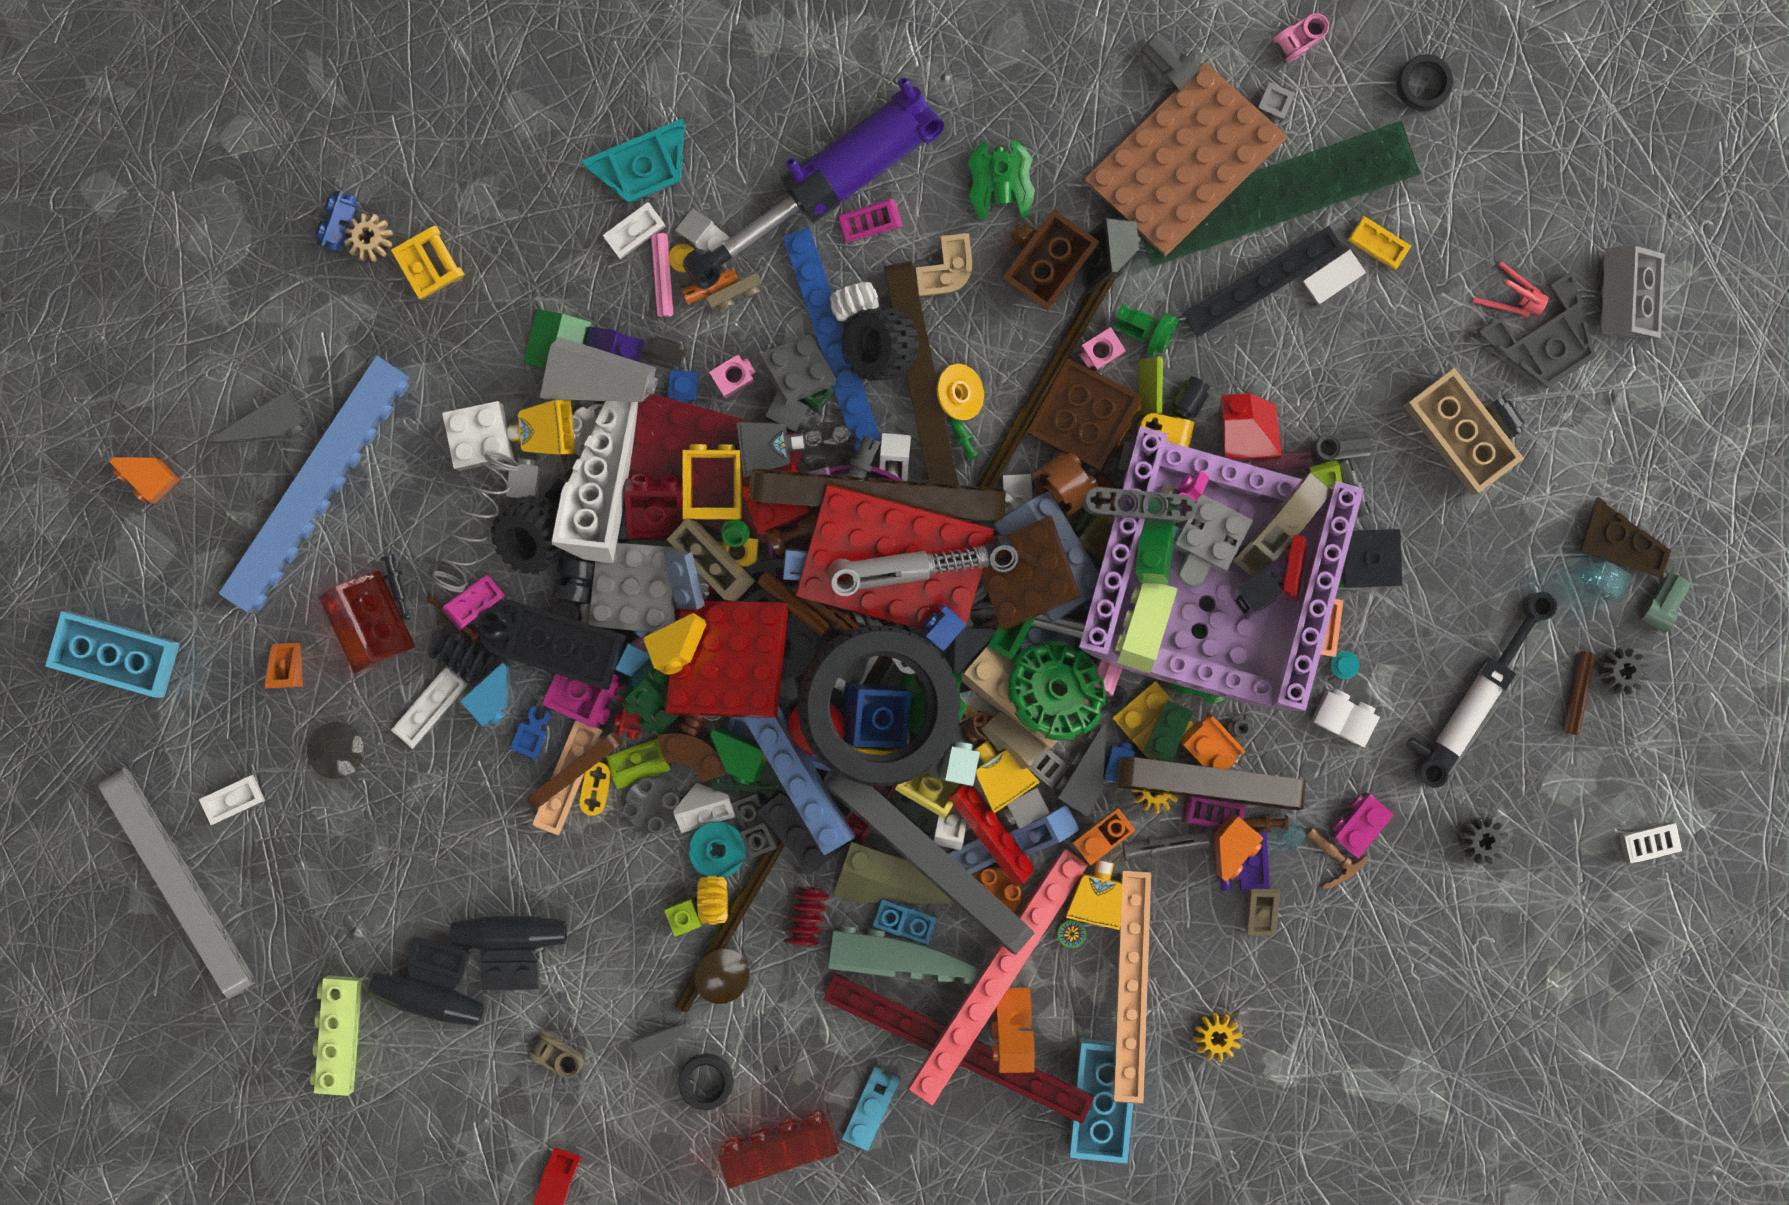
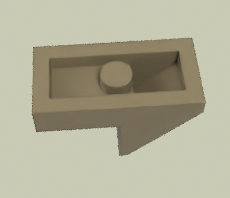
(1262, 911)

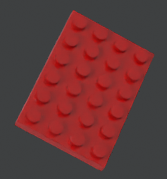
(869, 527)

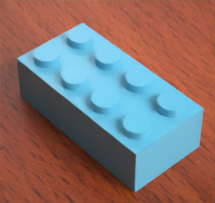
(112, 654)
(1107, 1123)

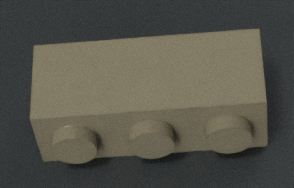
(711, 560)

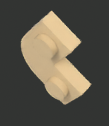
(952, 273)

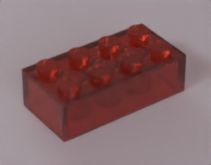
(778, 1149)

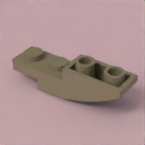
(1285, 521)

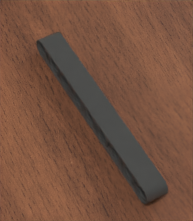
(932, 862)

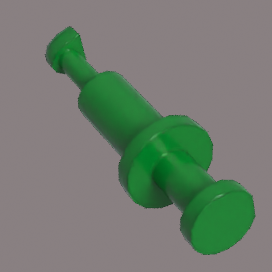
(963, 439)

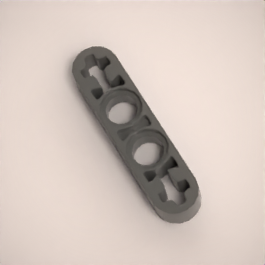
(1139, 501)

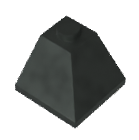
(1117, 245)

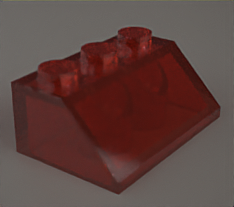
(366, 621)

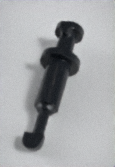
(395, 584)

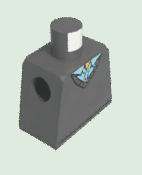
(766, 445)

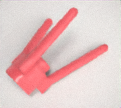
(1531, 298)

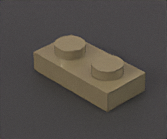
(724, 298)

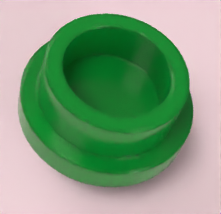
(735, 533)

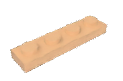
(554, 812)

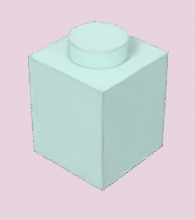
(960, 764)

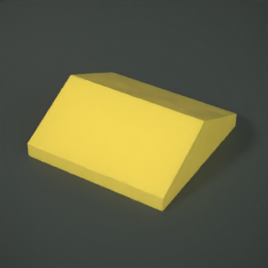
(930, 792)

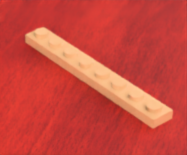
(1132, 988)

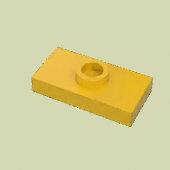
(1379, 243)

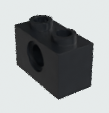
(1257, 593)

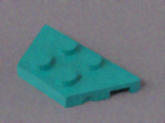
(643, 163)

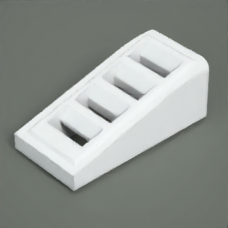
(1629, 848)

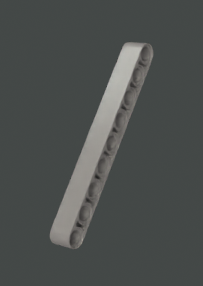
(176, 883)

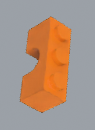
(1014, 1047)

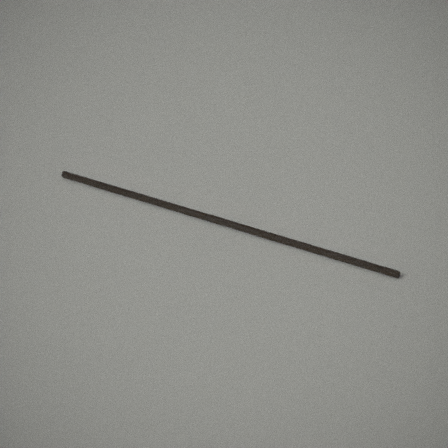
(882, 663)

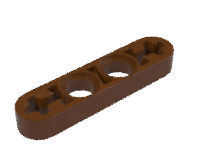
(574, 770)

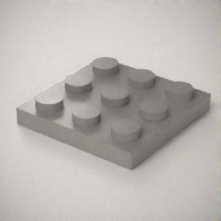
(633, 590)

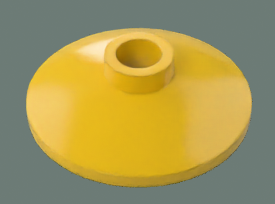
(968, 390)

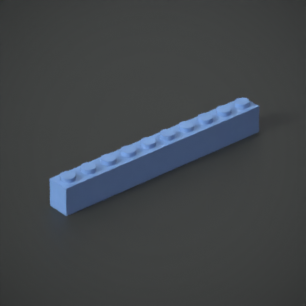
(314, 485)

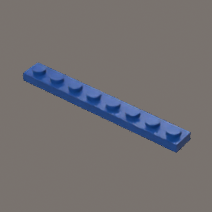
(829, 334)

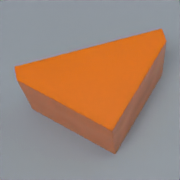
(284, 666)

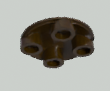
(721, 975)

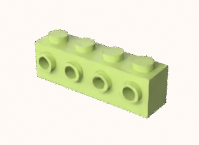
(337, 1035)

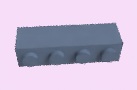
(1079, 561)

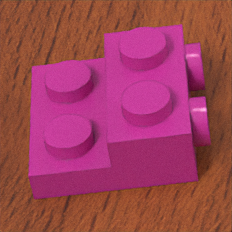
(581, 700)

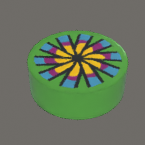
(1071, 933)

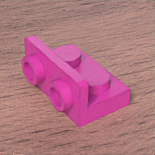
(1361, 824)

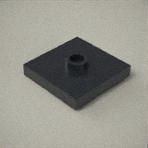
(1373, 559)

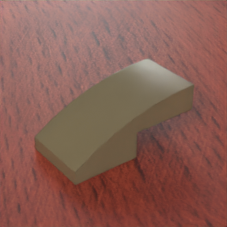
(1009, 734)

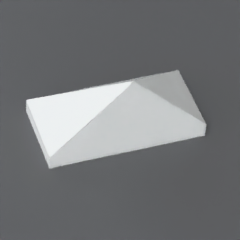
(701, 807)

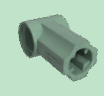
(1662, 609)

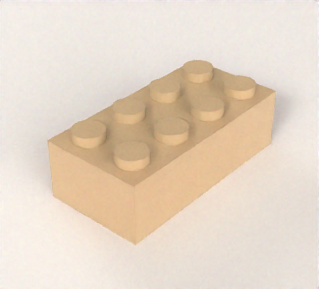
(1463, 432)

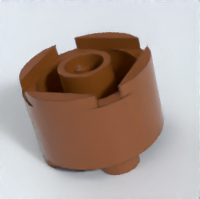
(1065, 481)

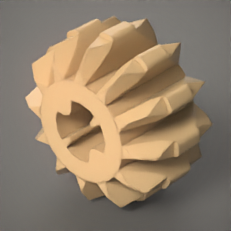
(360, 232)

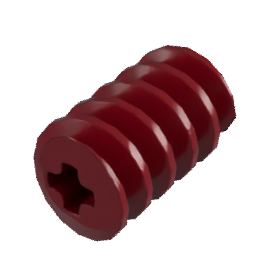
(807, 916)

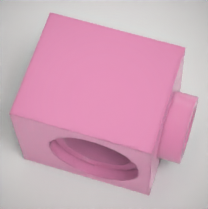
(1112, 343)
(720, 375)

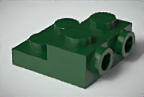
(647, 697)

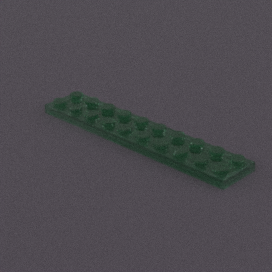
(1302, 187)

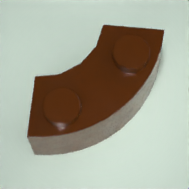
(693, 752)

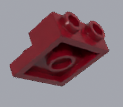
(653, 506)

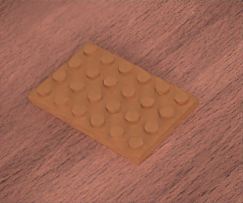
(1185, 159)

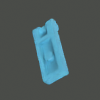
(870, 1109)

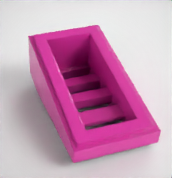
(894, 216)

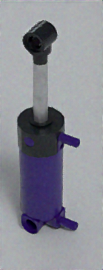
(833, 174)

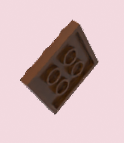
(1085, 414)
(1039, 579)

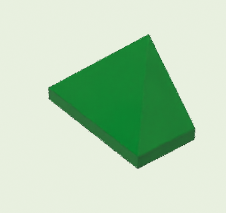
(1009, 641)

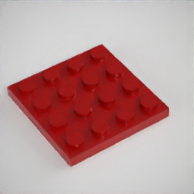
(735, 662)

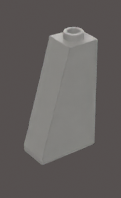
(595, 375)

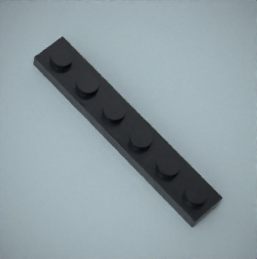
(1263, 281)

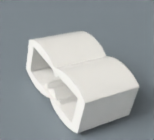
(1345, 718)

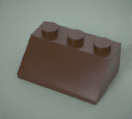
(1050, 261)

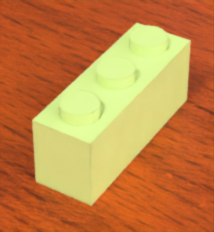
(1145, 626)

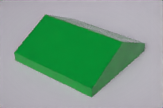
(547, 329)

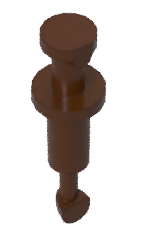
(473, 634)
(1266, 823)

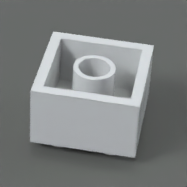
(474, 432)

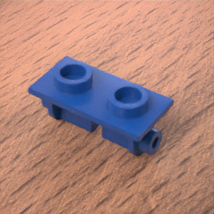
(338, 210)

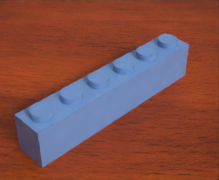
(801, 782)

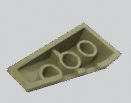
(879, 875)

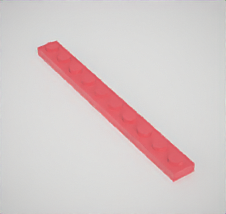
(995, 980)

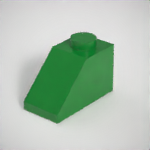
(739, 755)

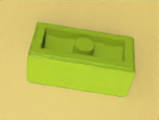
(1150, 385)
(637, 763)

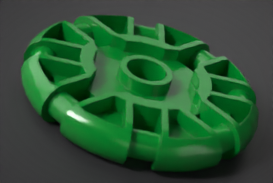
(1045, 701)

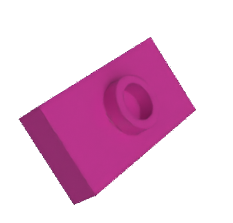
(472, 601)

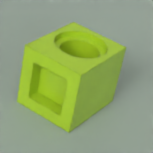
(683, 916)

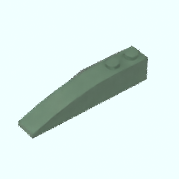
(888, 954)

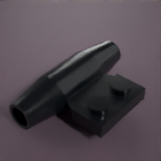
(509, 947)
(429, 989)

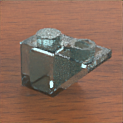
(1606, 580)

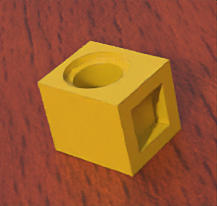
(751, 553)

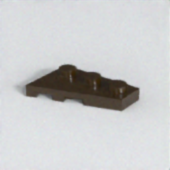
(1619, 541)

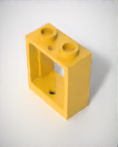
(701, 451)

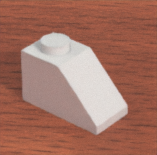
(895, 454)

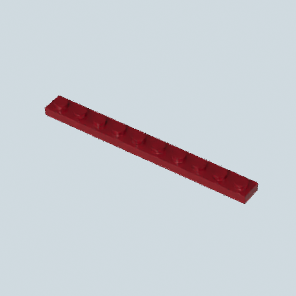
(979, 1058)

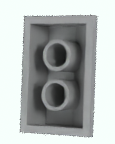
(1632, 292)

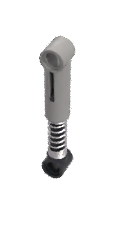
(918, 566)

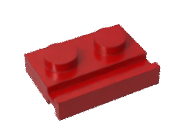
(1296, 559)

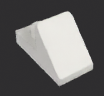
(701, 231)
(951, 830)

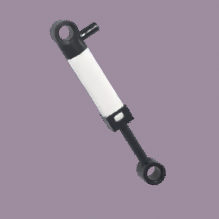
(1479, 699)

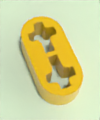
(602, 789)

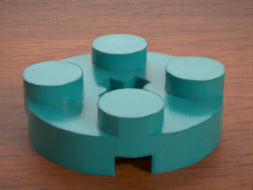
(721, 833)

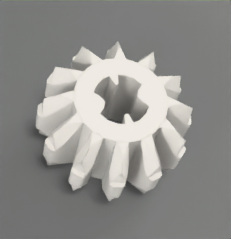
(853, 299)

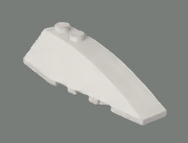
(595, 493)

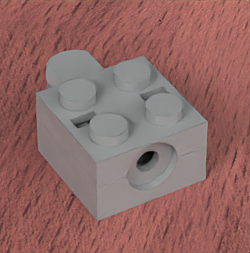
(1209, 541)

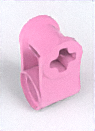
(1297, 38)

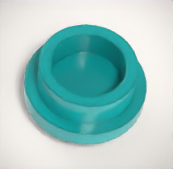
(1344, 665)

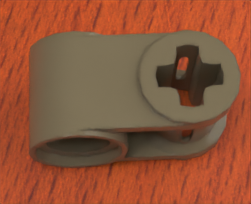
(554, 1055)

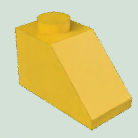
(675, 644)

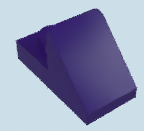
(615, 343)

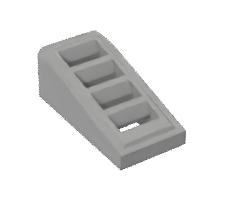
(1041, 774)

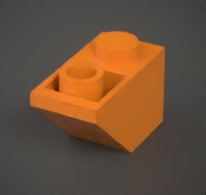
(147, 476)
(1103, 836)
(1233, 845)

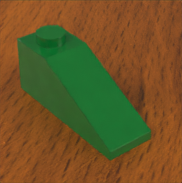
(1155, 548)

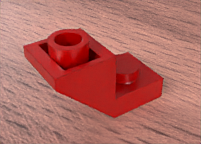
(557, 1178)

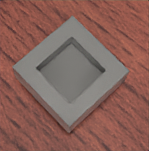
(1275, 101)

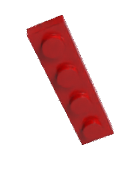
(992, 833)

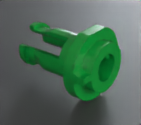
(1146, 328)

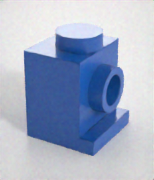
(942, 627)
(1122, 750)

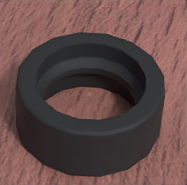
(1429, 61)
(702, 1103)

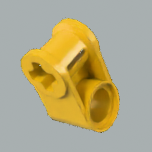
(1178, 429)

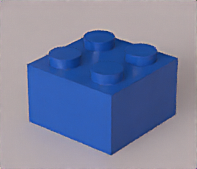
(876, 715)

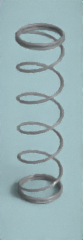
(500, 466)

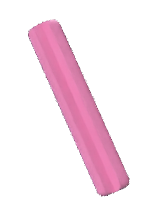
(662, 275)

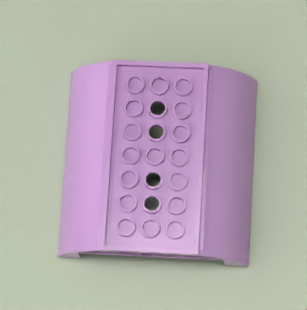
(1248, 661)

